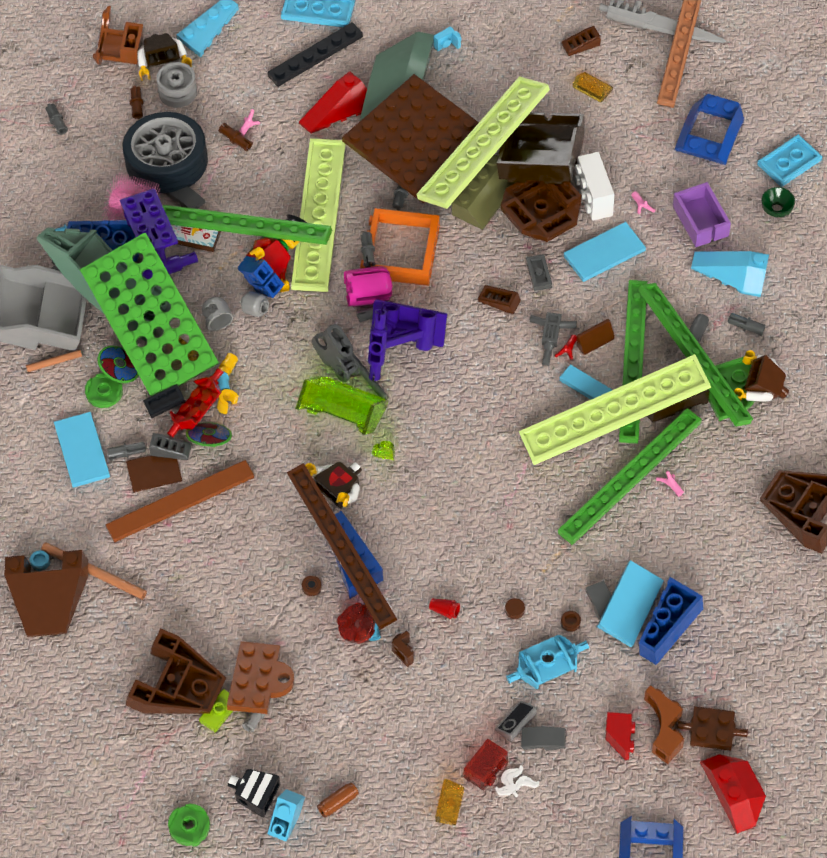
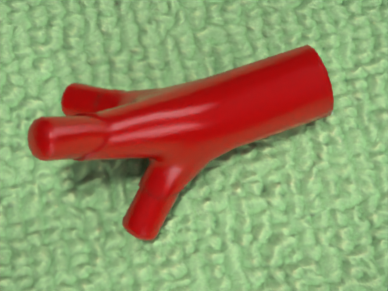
(568, 347)

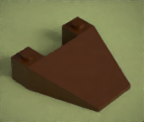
(800, 505)
(47, 597)
(186, 684)

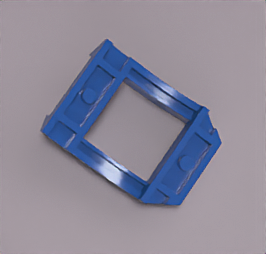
(705, 148)
(650, 833)

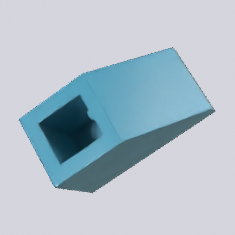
(285, 814)

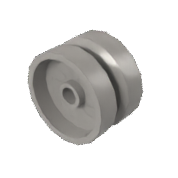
(176, 84)

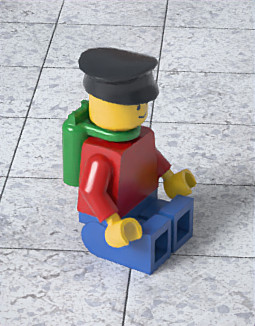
(267, 263)

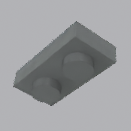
(539, 272)

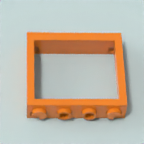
(408, 275)

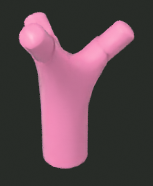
(248, 123)
(641, 203)
(670, 481)

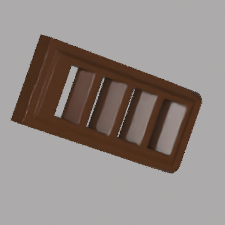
(592, 40)
(508, 305)

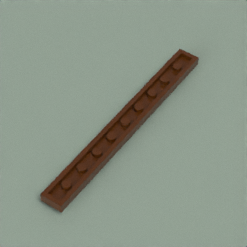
(342, 546)

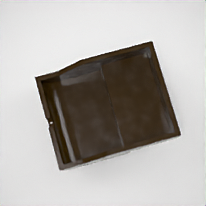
(542, 149)

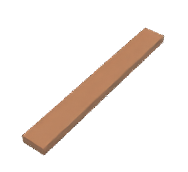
(678, 53)

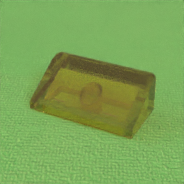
(592, 86)
(449, 802)

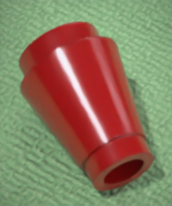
(445, 607)

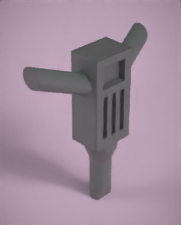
(552, 326)

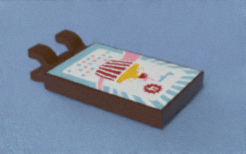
(196, 237)

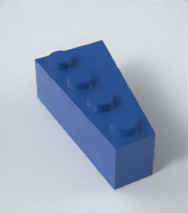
(368, 559)
(670, 619)

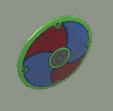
(116, 364)
(209, 434)

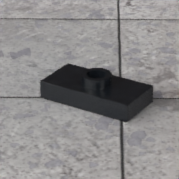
(164, 401)

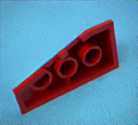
(338, 103)

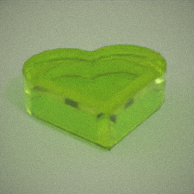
(384, 450)

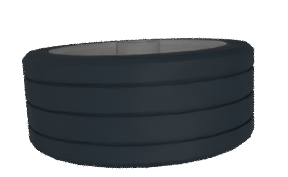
(165, 151)

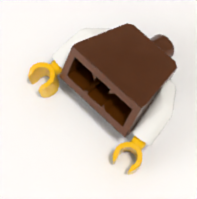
(764, 379)

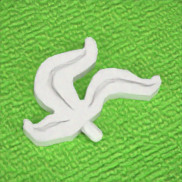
(511, 788)

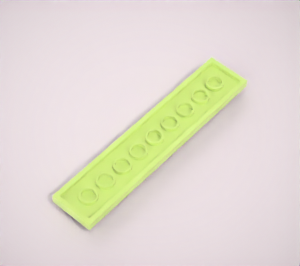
(482, 142)
(320, 207)
(614, 409)

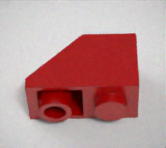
(618, 733)

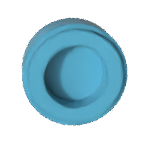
(39, 560)

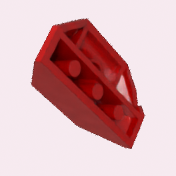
(736, 789)

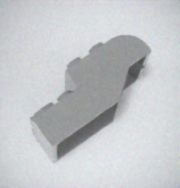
(39, 308)

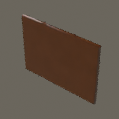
(153, 472)

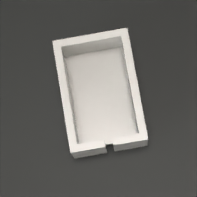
(594, 186)

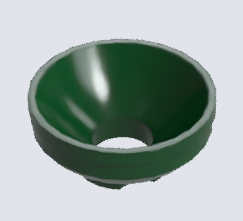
(778, 196)

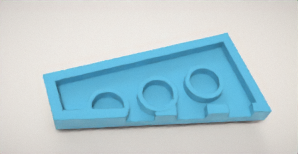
(201, 32)

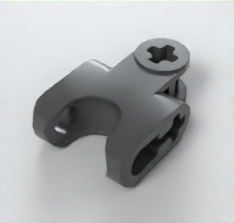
(337, 352)

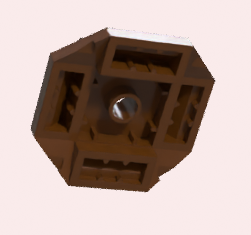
(542, 208)

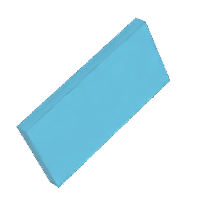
(322, 12)
(604, 251)
(81, 449)
(630, 603)

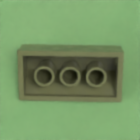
(481, 196)

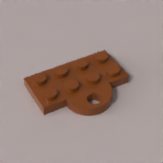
(258, 678)

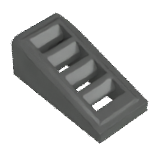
(162, 440)

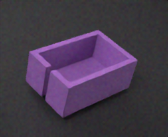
(701, 214)

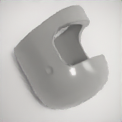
(217, 313)

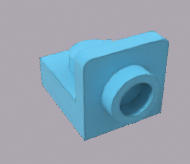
(446, 37)

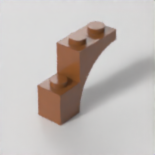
(668, 712)

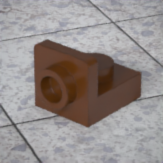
(402, 649)

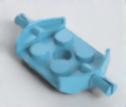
(536, 671)

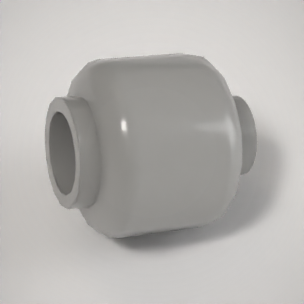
(254, 304)

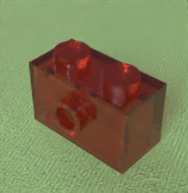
(486, 764)

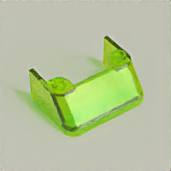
(343, 401)

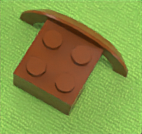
(118, 44)

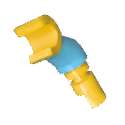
(227, 395)

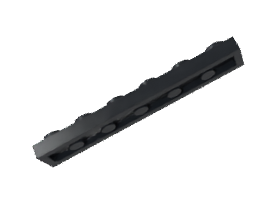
(315, 54)

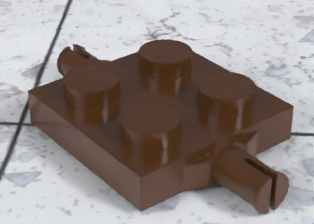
(712, 728)

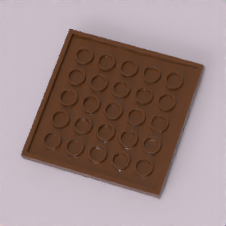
(411, 134)

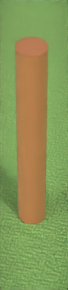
(54, 360)

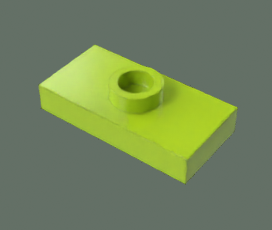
(218, 713)

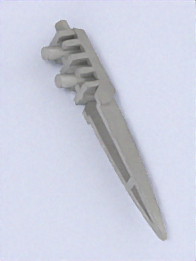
(650, 20)

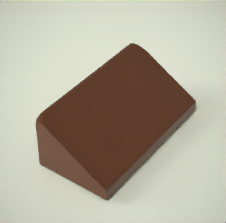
(595, 337)

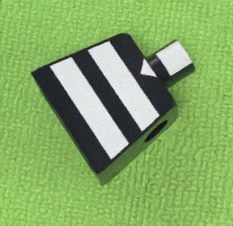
(255, 790)

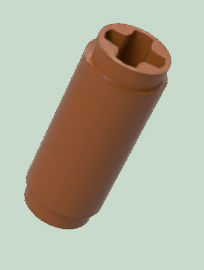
(337, 799)

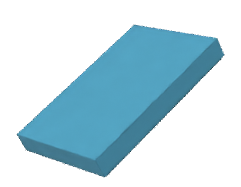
(789, 160)

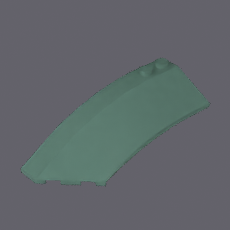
(396, 66)
(77, 249)

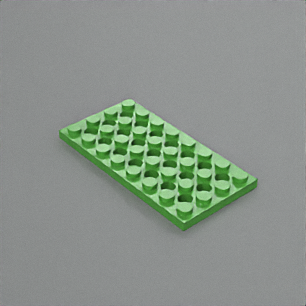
(170, 293)

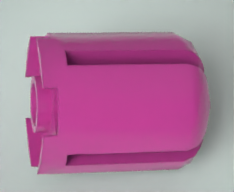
(367, 284)

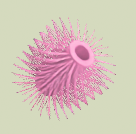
(118, 194)

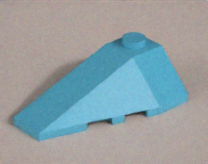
(735, 268)

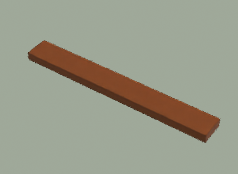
(179, 501)

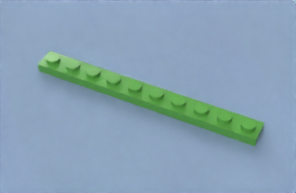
(248, 224)
(689, 346)
(633, 350)
(629, 476)

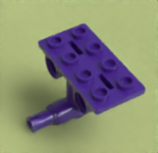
(148, 216)
(399, 324)

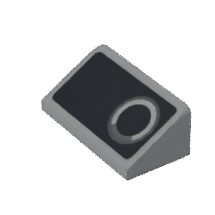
(516, 720)

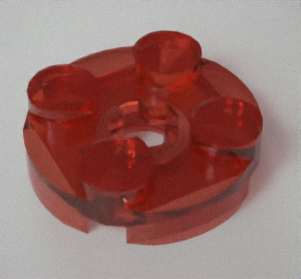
(347, 624)

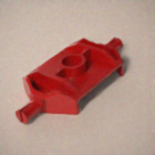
(197, 404)

